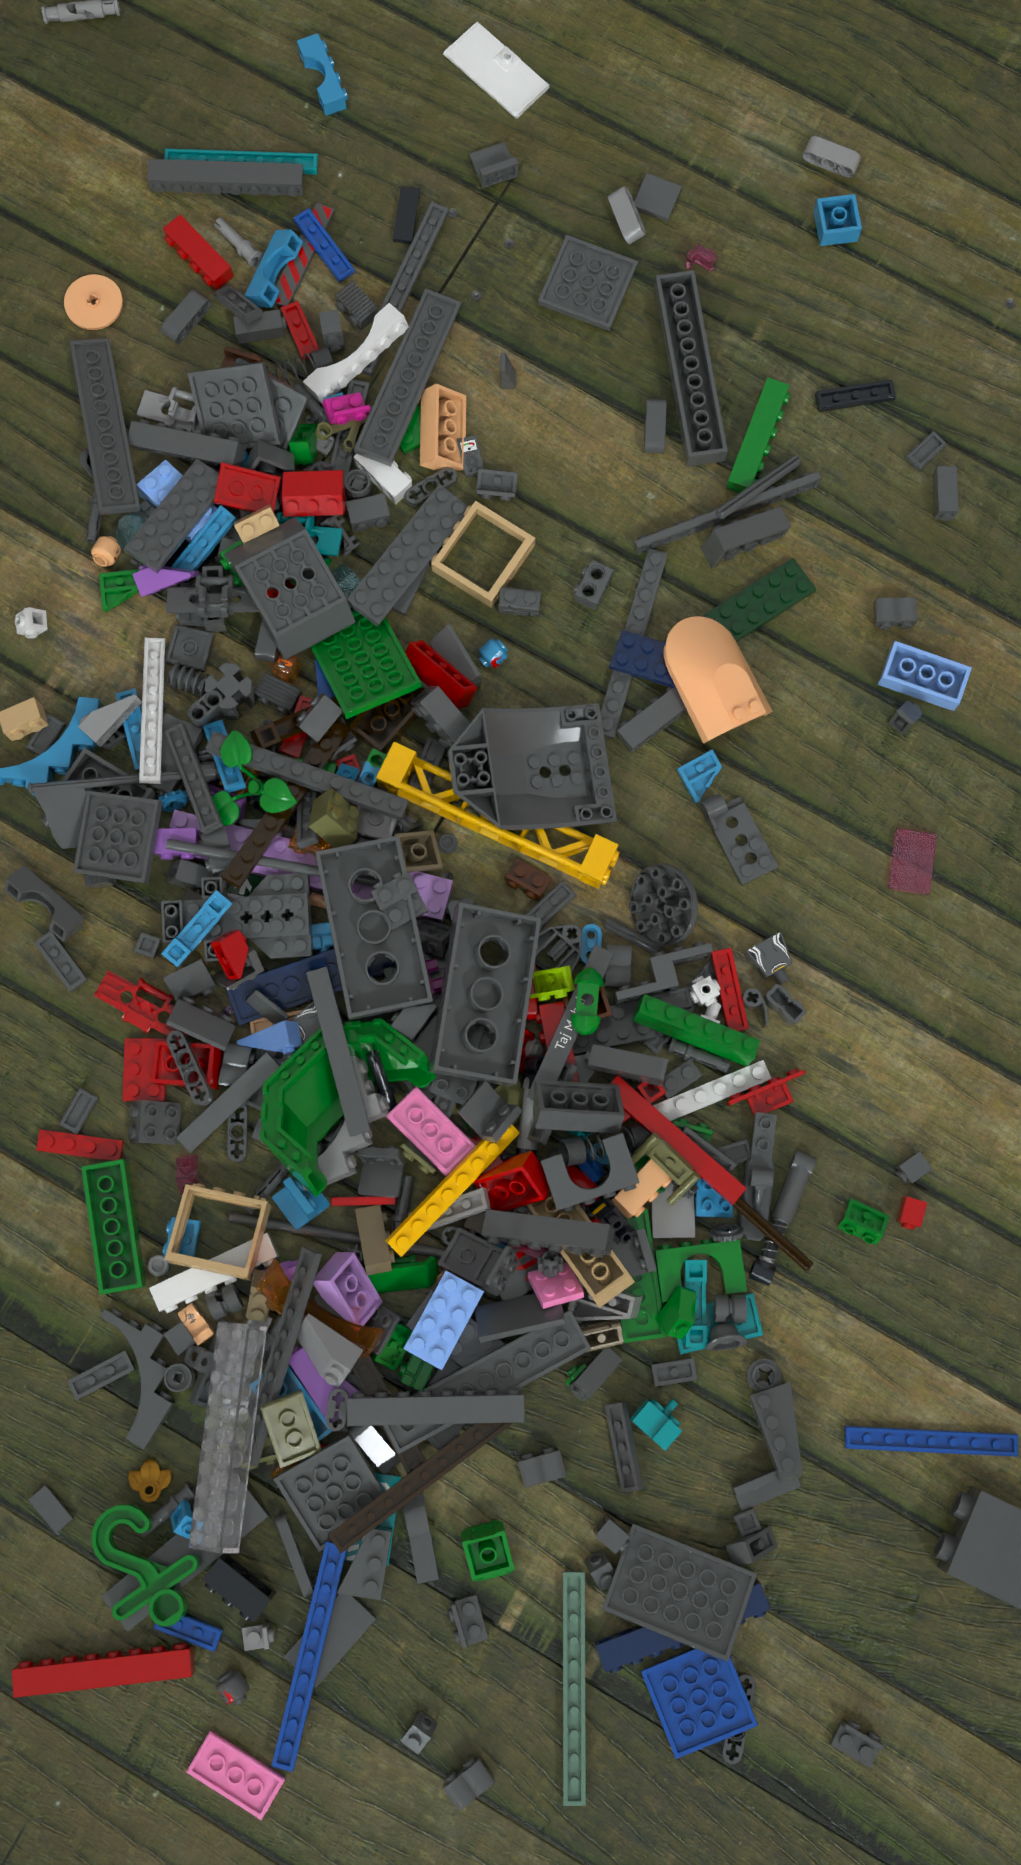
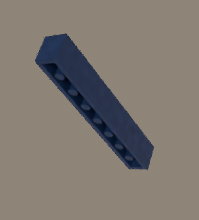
(639, 1642)

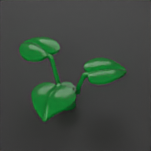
(274, 793)

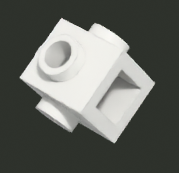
(31, 622)
(701, 998)

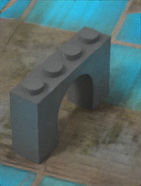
(567, 1193)

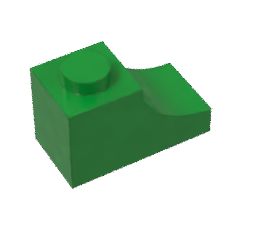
(304, 444)

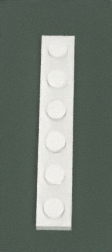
(714, 1091)

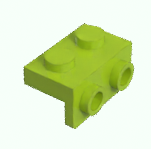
(552, 982)

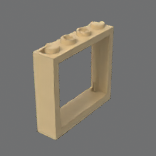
(491, 597)
(218, 1194)

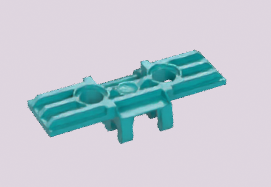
(329, 538)

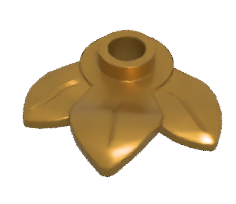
(149, 1477)

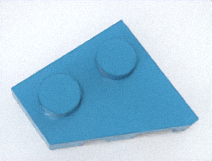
(699, 774)

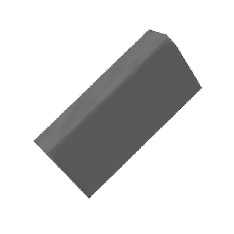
(266, 1007)

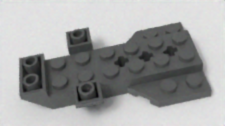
(273, 894)

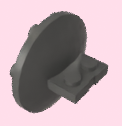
(664, 904)

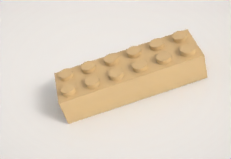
(600, 1276)

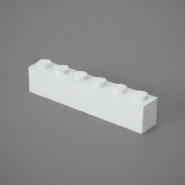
(195, 1281)

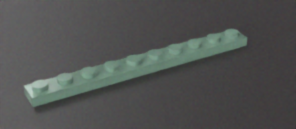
(574, 1689)

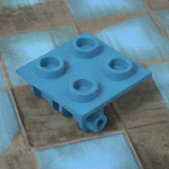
(711, 1203)

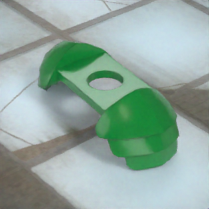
(585, 1019)

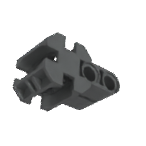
(223, 697)

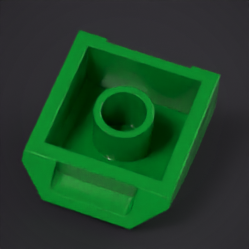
(487, 1551)

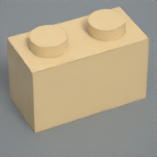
(256, 523)
(23, 719)

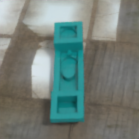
(695, 1278)

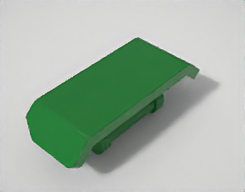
(406, 1275)

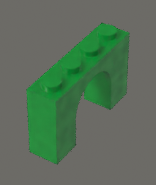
(727, 1256)

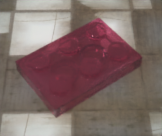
(912, 861)

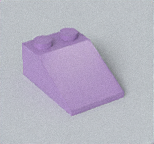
(347, 1288)

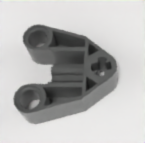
(561, 932)

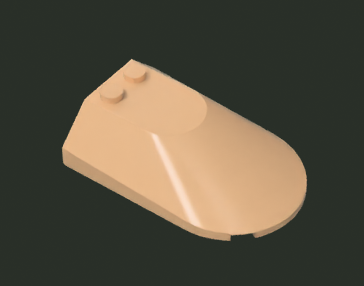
(712, 677)

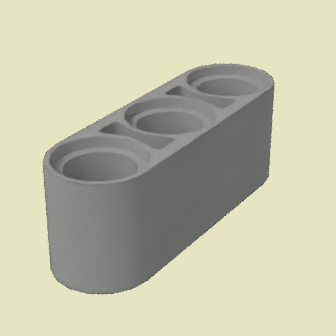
(831, 156)
(627, 215)

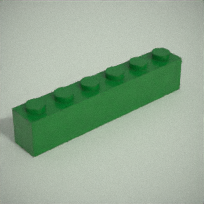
(759, 432)
(696, 1030)

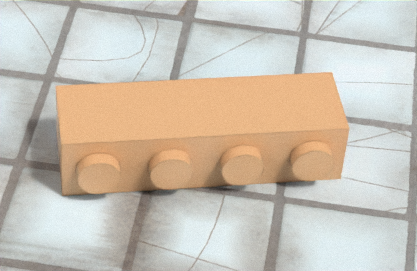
(651, 1179)

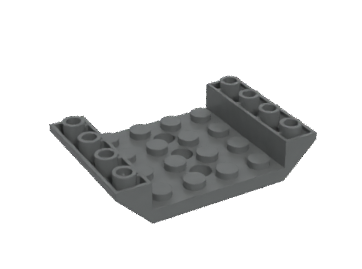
(300, 614)

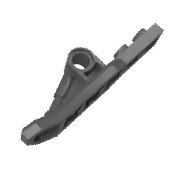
(759, 1173)

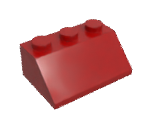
(313, 493)

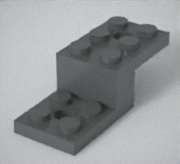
(663, 972)

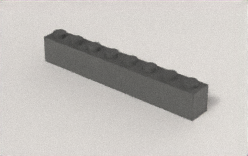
(226, 177)
(435, 1409)

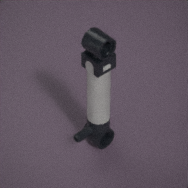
(526, 1118)

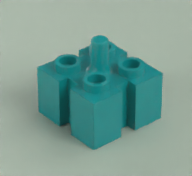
(657, 1422)

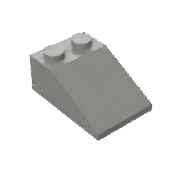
(327, 1350)

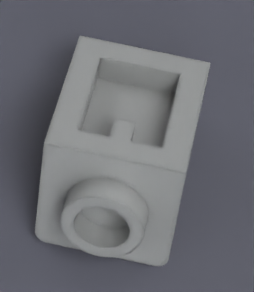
(257, 1636)

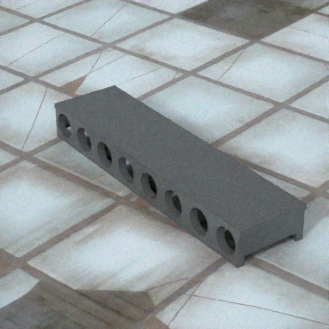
(174, 1551)

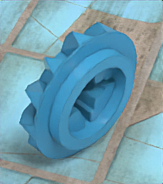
(174, 800)

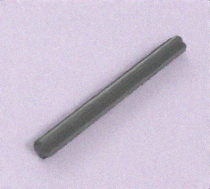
(757, 487)

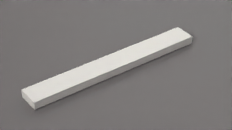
(152, 711)

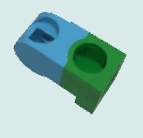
(372, 767)

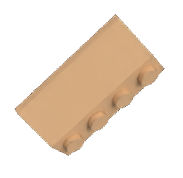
(441, 425)

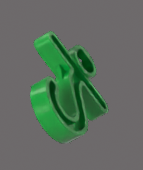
(156, 1581)

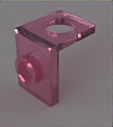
(186, 1171)

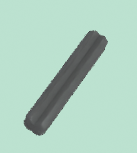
(631, 936)

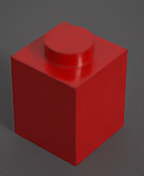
(911, 1212)

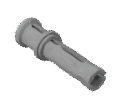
(243, 247)

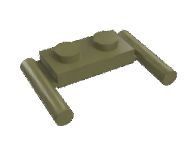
(670, 1162)

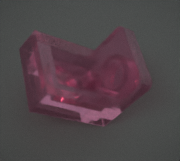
(702, 256)

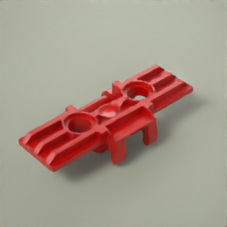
(138, 1011)

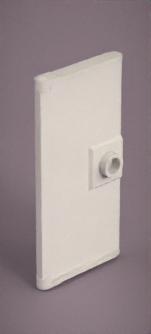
(496, 70)

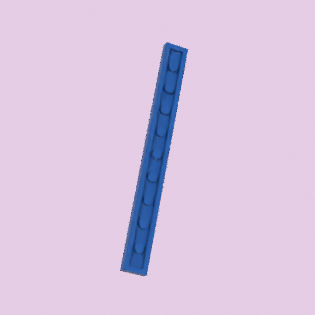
(309, 1658)

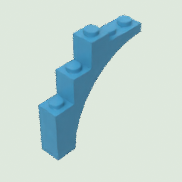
(59, 756)

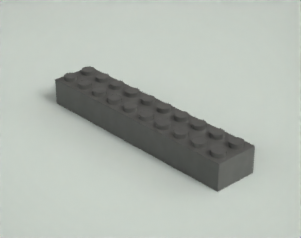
(690, 368)

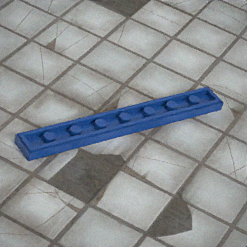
(931, 1441)

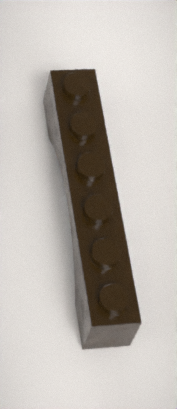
(280, 729)

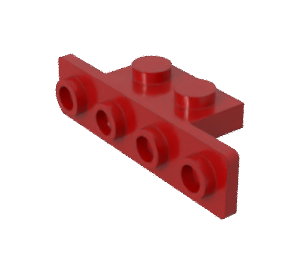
(768, 1097)

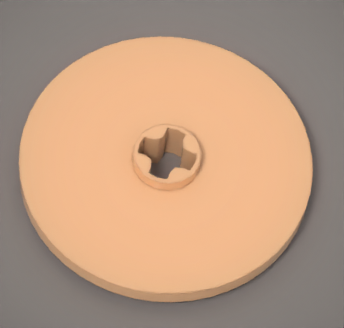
(79, 304)

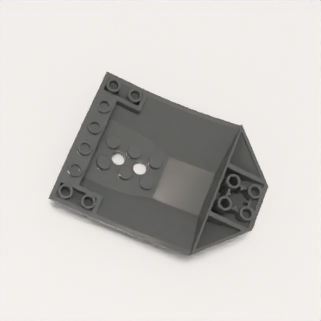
(500, 761)

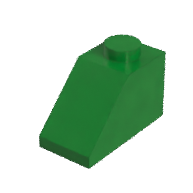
(678, 1313)

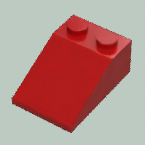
(167, 1073)
(515, 1182)

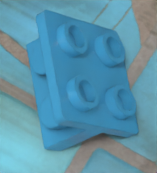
(298, 1204)

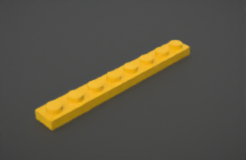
(447, 1192)

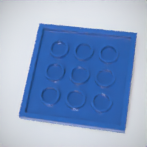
(698, 1700)

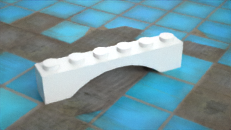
(329, 380)

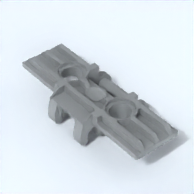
(153, 404)

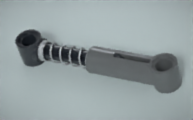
(783, 1214)

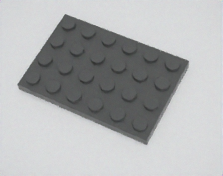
(680, 1592)

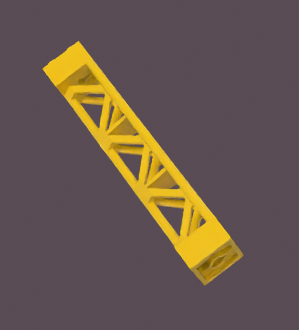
(593, 871)

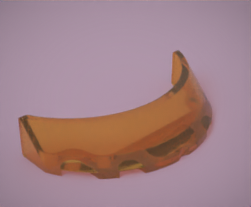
(276, 1286)

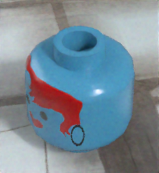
(493, 653)

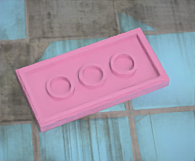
(430, 1131)
(236, 1774)

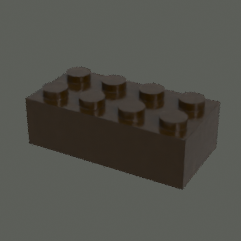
(386, 722)

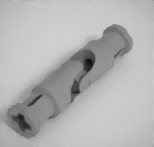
(85, 10)

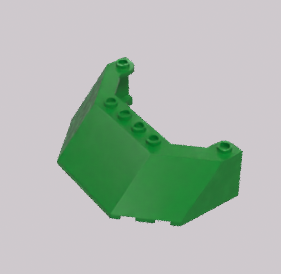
(304, 1100)

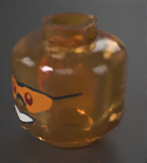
(287, 669)

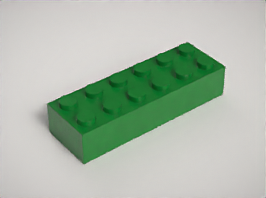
(113, 1226)

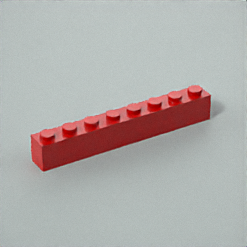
(103, 1670)

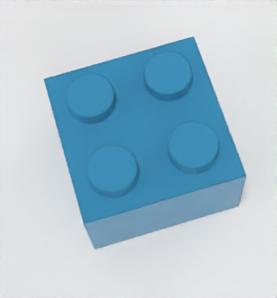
(837, 220)

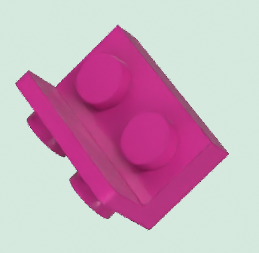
(345, 408)

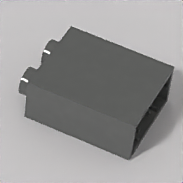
(984, 1545)

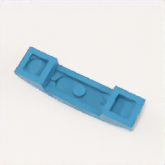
(197, 928)

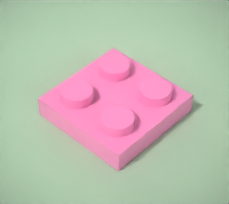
(556, 1289)

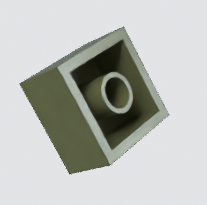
(334, 819)

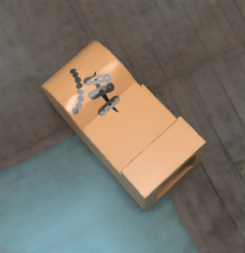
(196, 1324)

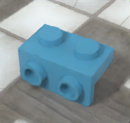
(190, 1237)

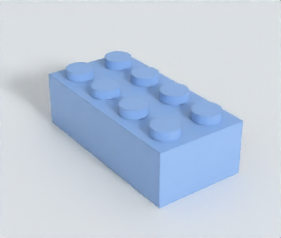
(159, 484)
(924, 676)
(443, 1320)

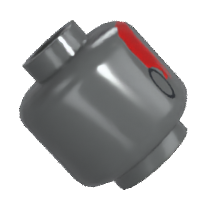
(232, 1687)

